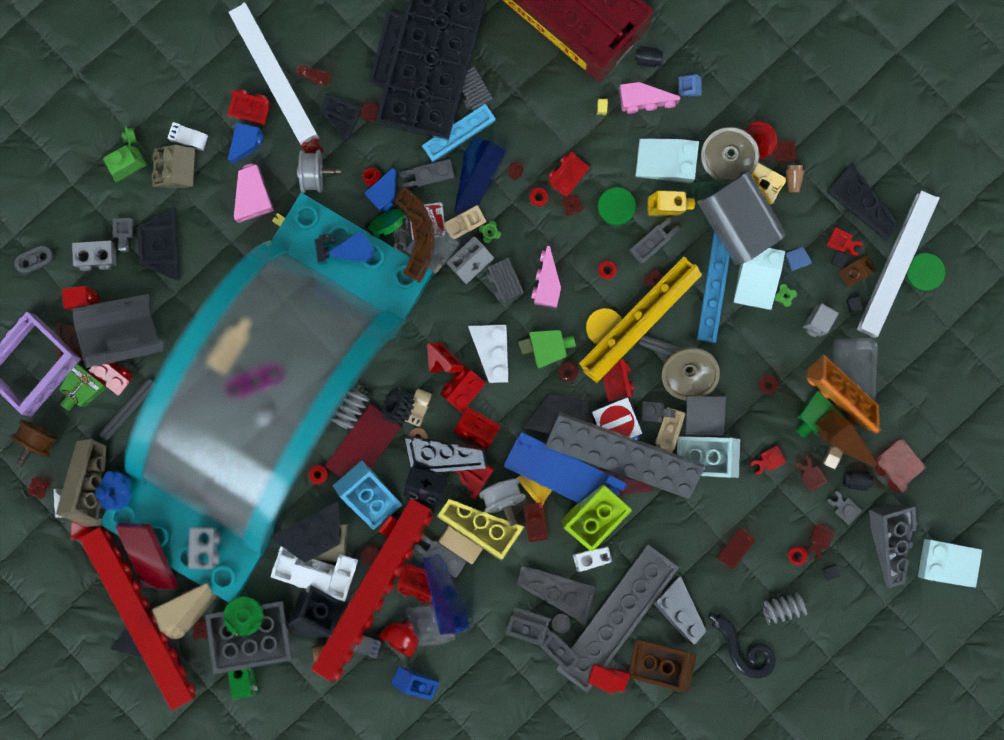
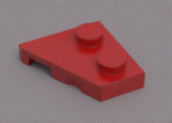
(475, 479)

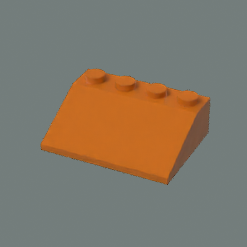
(844, 393)

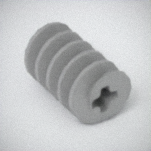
(350, 409)
(784, 607)

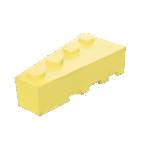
(480, 527)

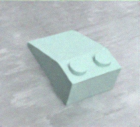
(667, 159)
(759, 279)
(717, 454)
(949, 563)

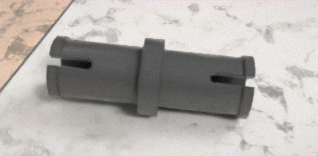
(401, 236)

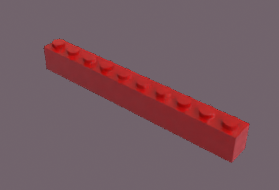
(372, 591)
(138, 617)

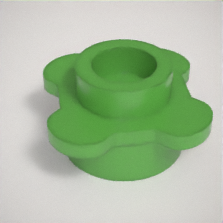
(128, 136)
(484, 230)
(785, 300)

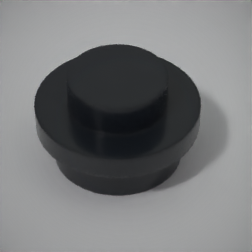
(561, 623)

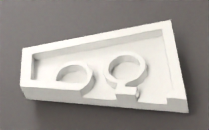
(492, 350)

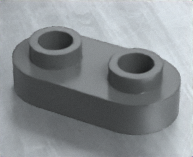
(34, 258)

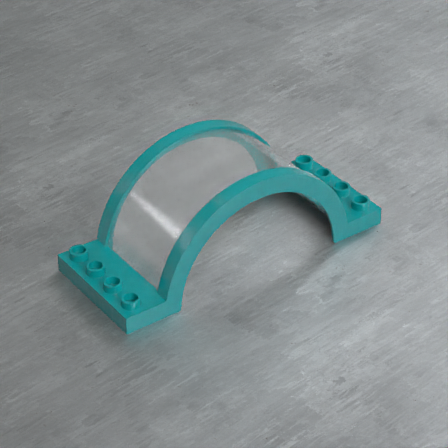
(201, 452)

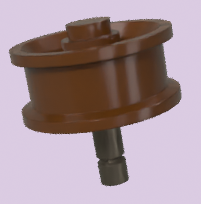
(34, 439)

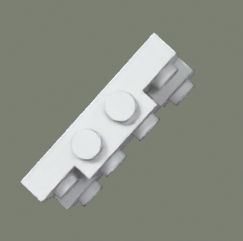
(326, 577)

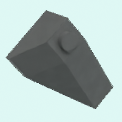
(892, 536)

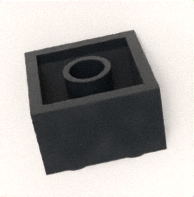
(315, 612)

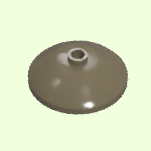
(722, 164)
(694, 382)

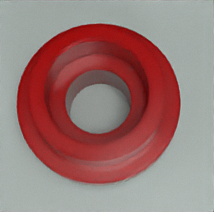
(371, 176)
(541, 191)
(611, 265)
(324, 474)
(793, 560)

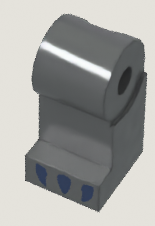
(369, 646)

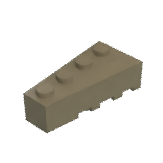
(82, 480)

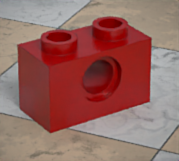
(79, 297)

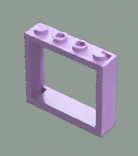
(52, 378)

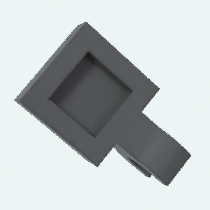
(123, 229)
(654, 412)

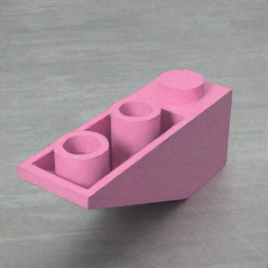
(641, 96)
(549, 286)

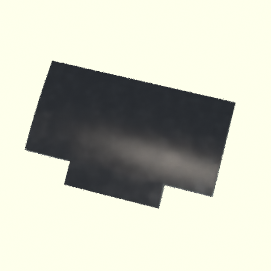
(425, 64)

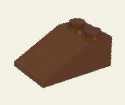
(843, 436)
(662, 666)

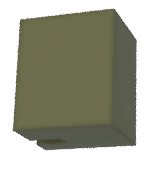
(525, 346)

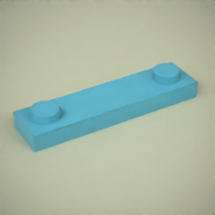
(460, 133)

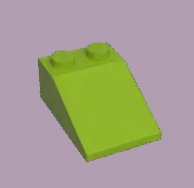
(595, 517)

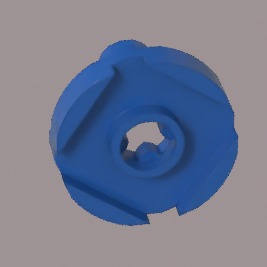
(105, 492)

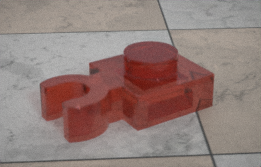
(318, 77)
(812, 476)
(821, 538)

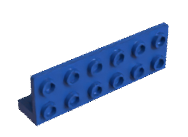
(557, 470)

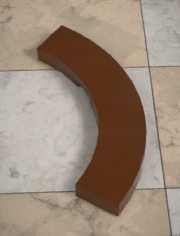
(422, 231)

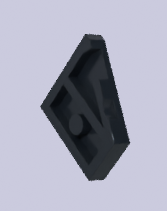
(340, 115)

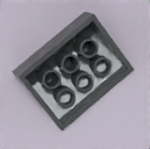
(265, 646)

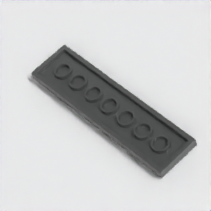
(624, 455)
(620, 614)

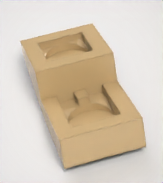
(464, 222)
(460, 545)

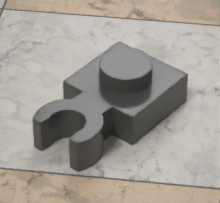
(845, 509)

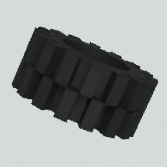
(398, 406)

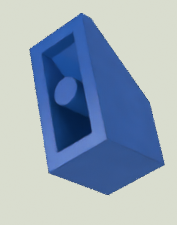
(244, 142)
(383, 191)
(355, 249)
(414, 683)

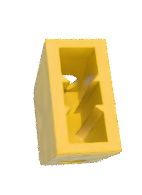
(669, 203)

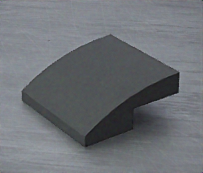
(705, 416)

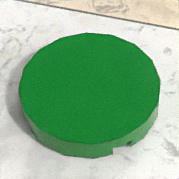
(616, 206)
(387, 222)
(925, 272)
(243, 616)

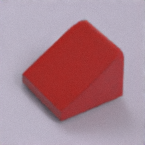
(388, 526)
(79, 530)

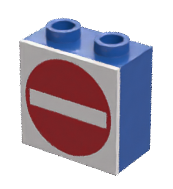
(618, 418)

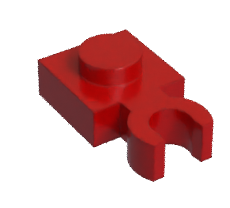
(841, 241)
(770, 459)

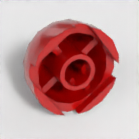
(401, 637)

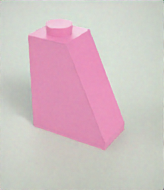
(251, 194)

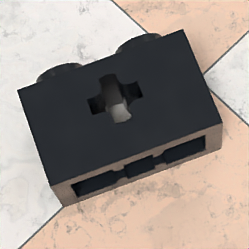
(425, 486)

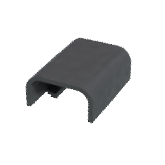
(742, 219)
(116, 331)

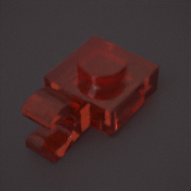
(784, 152)

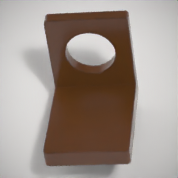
(857, 271)

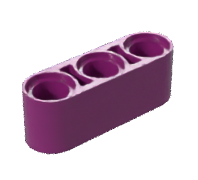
(244, 381)

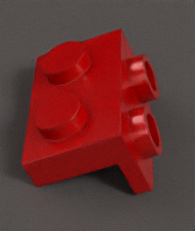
(249, 107)
(617, 382)
(462, 388)

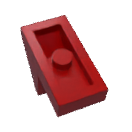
(442, 359)
(608, 678)

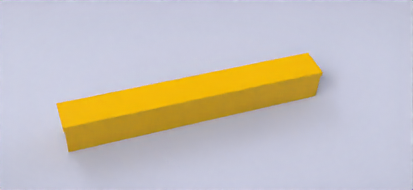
(640, 319)

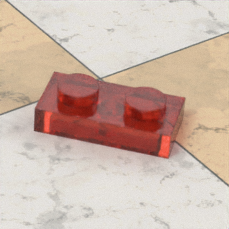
(736, 548)

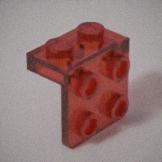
(899, 466)

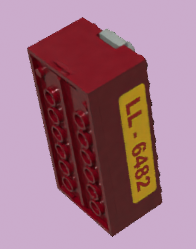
(588, 31)

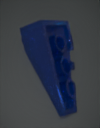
(478, 170)
(447, 601)

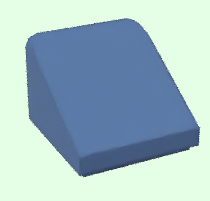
(690, 85)
(798, 258)

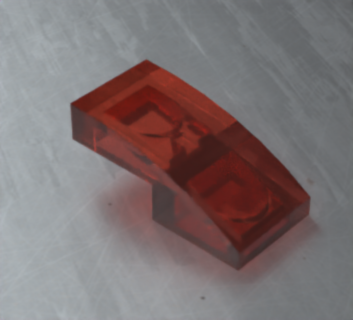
(535, 522)

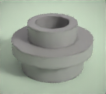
(264, 416)

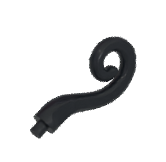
(725, 627)

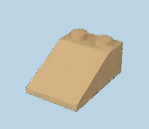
(183, 612)

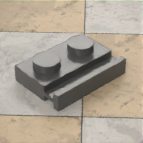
(528, 626)

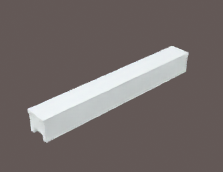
(273, 74)
(897, 264)

